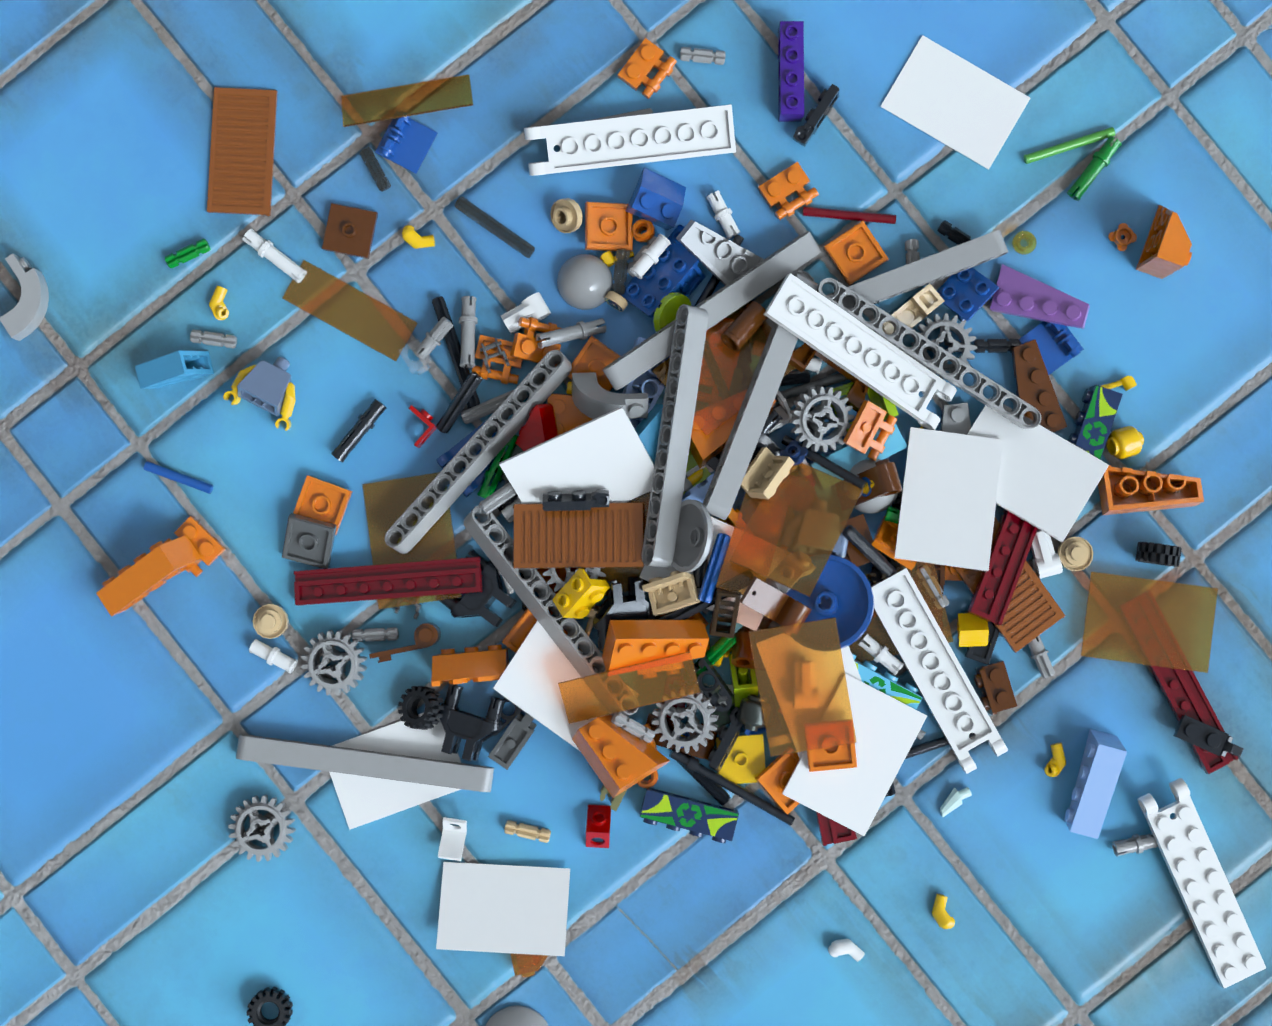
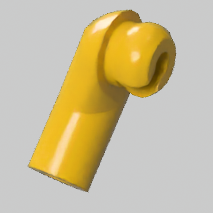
(415, 240)
(217, 305)

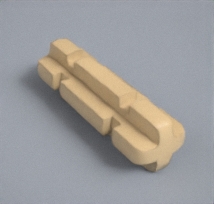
(527, 831)

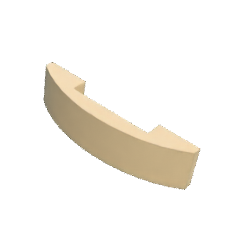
(916, 308)

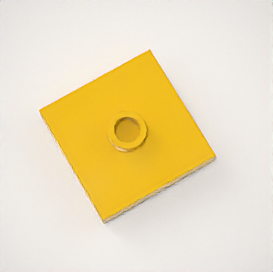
(745, 759)

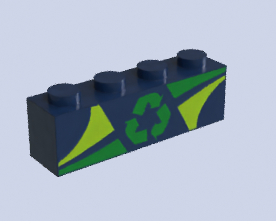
(1095, 419)
(689, 814)

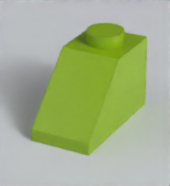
(743, 682)

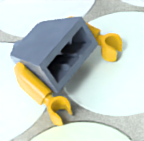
(267, 388)

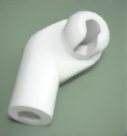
(845, 946)

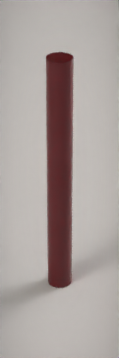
(849, 215)

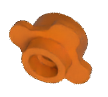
(1123, 229)

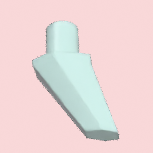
(954, 800)

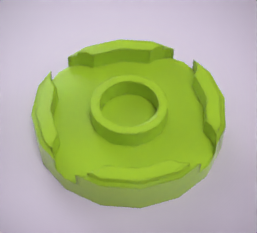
(668, 309)

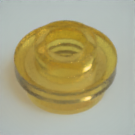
(1029, 237)

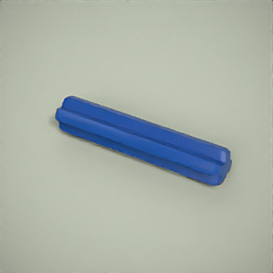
(714, 567)

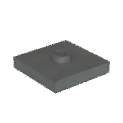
(309, 541)

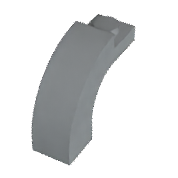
(33, 301)
(596, 401)

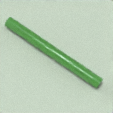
(1069, 145)

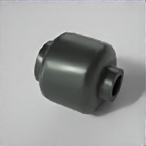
(751, 713)

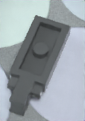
(513, 740)

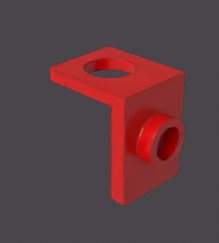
(426, 418)
(598, 825)

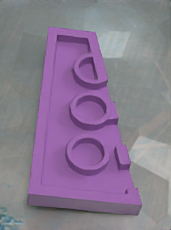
(1032, 299)

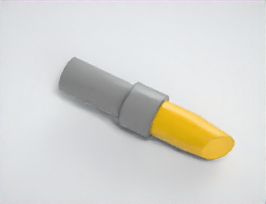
(692, 479)

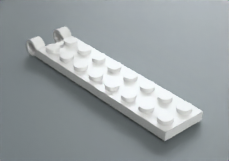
(635, 139)
(858, 349)
(934, 667)
(1203, 886)

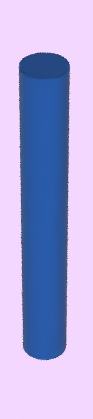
(178, 477)

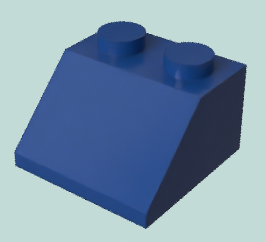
(657, 199)

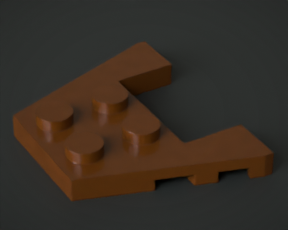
(801, 358)

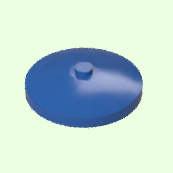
(842, 594)

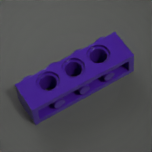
(791, 71)

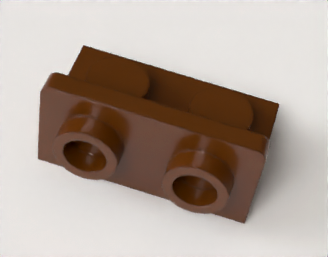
(995, 687)

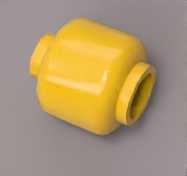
(1125, 442)

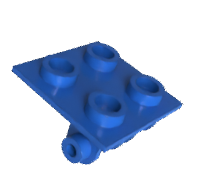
(406, 143)
(966, 292)
(1055, 344)

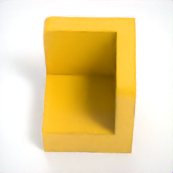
(972, 630)

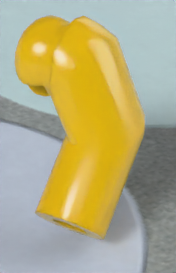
(1057, 762)
(940, 914)

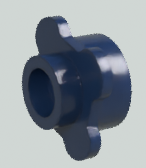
(799, 455)

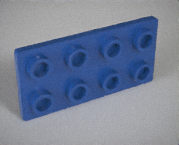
(674, 272)

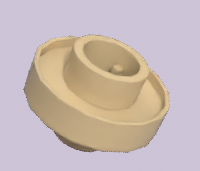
(566, 215)
(1075, 553)
(270, 621)

